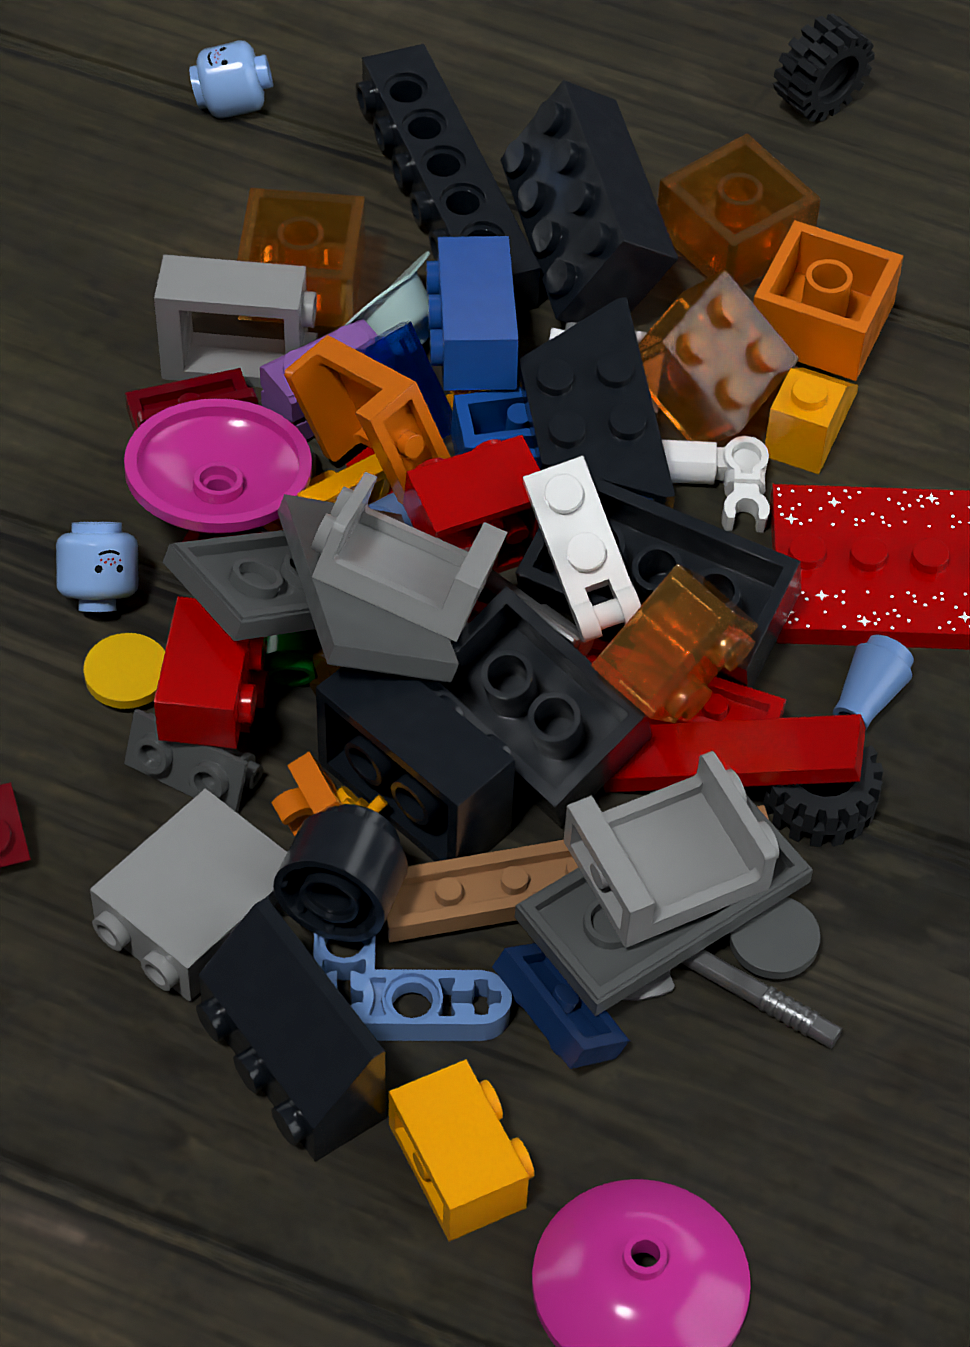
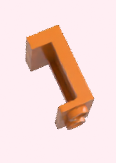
(364, 402)

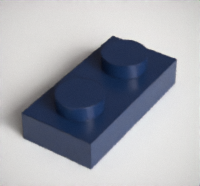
(557, 1009)

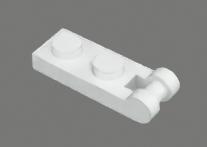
(581, 545)

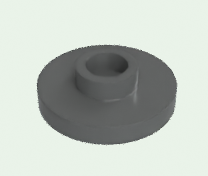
(777, 941)

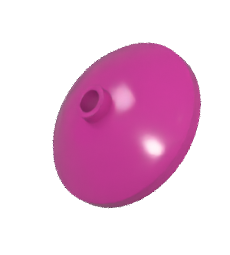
(216, 465)
(599, 1297)

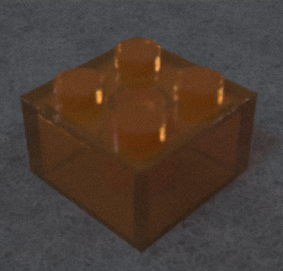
(734, 209)
(312, 232)
(713, 360)
(676, 647)

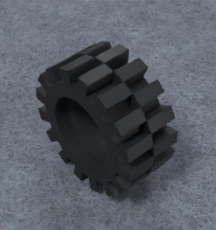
(823, 67)

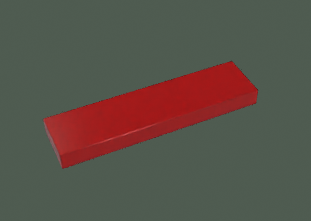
(756, 749)

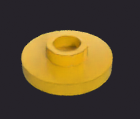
(124, 670)

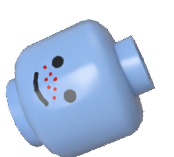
(230, 79)
(97, 565)

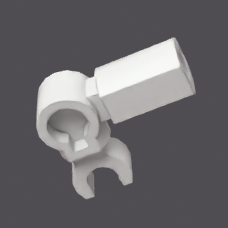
(738, 466)

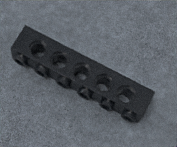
(440, 160)

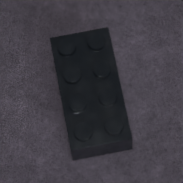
(586, 204)
(658, 538)

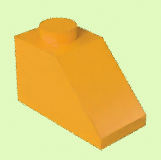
(807, 418)

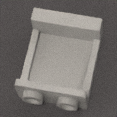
(401, 565)
(672, 852)
(186, 891)

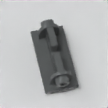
(190, 766)

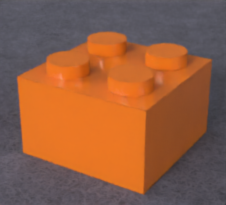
(829, 297)

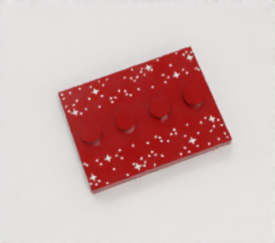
(876, 564)

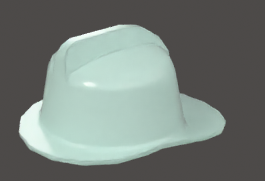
(401, 302)

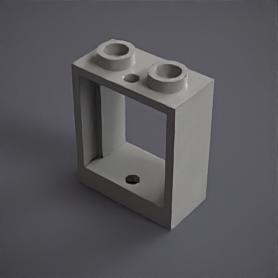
(230, 289)

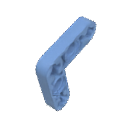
(377, 989)

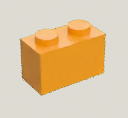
(460, 1149)

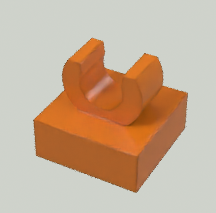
(313, 796)

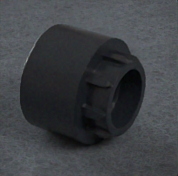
(342, 873)

